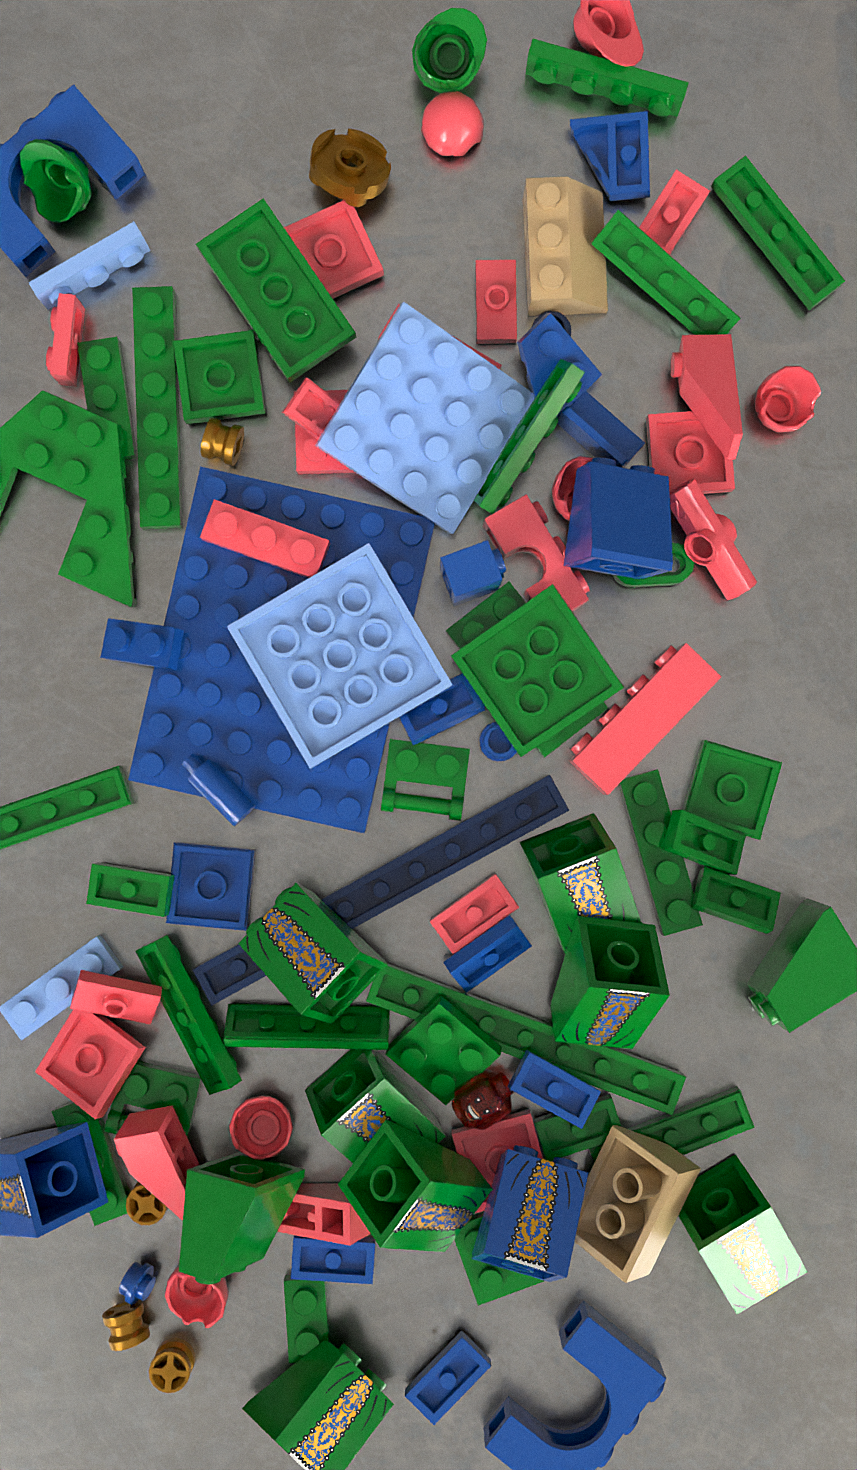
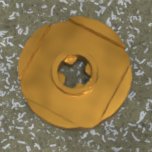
(331, 171)

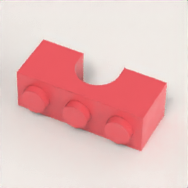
(523, 529)

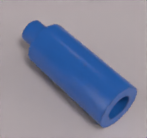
(218, 789)

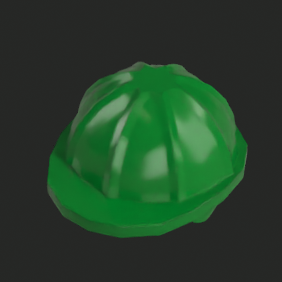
(449, 50)
(56, 180)

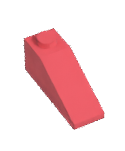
(710, 387)
(157, 1154)
(323, 1214)

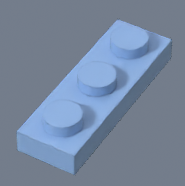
(91, 265)
(55, 989)

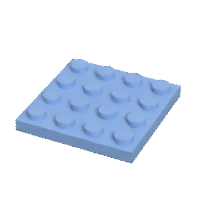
(425, 419)
(339, 656)

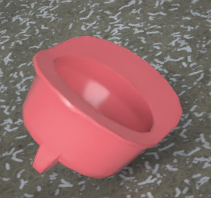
(609, 31)

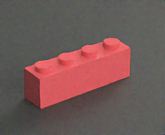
(644, 718)

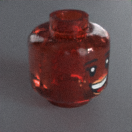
(483, 1100)

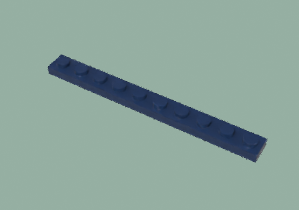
(406, 875)

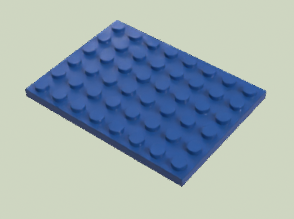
(214, 697)

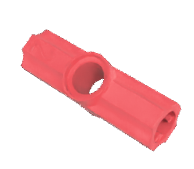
(710, 539)

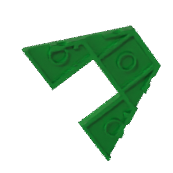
(84, 457)

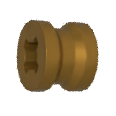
(222, 441)
(144, 1208)
(126, 1325)
(165, 1373)

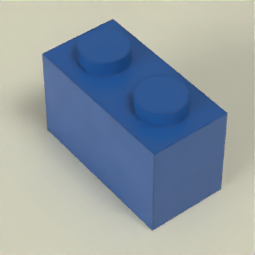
(472, 572)

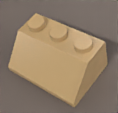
(560, 261)
(632, 1201)

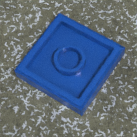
(211, 886)

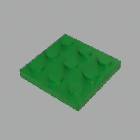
(537, 670)

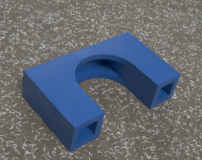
(74, 127)
(630, 1382)

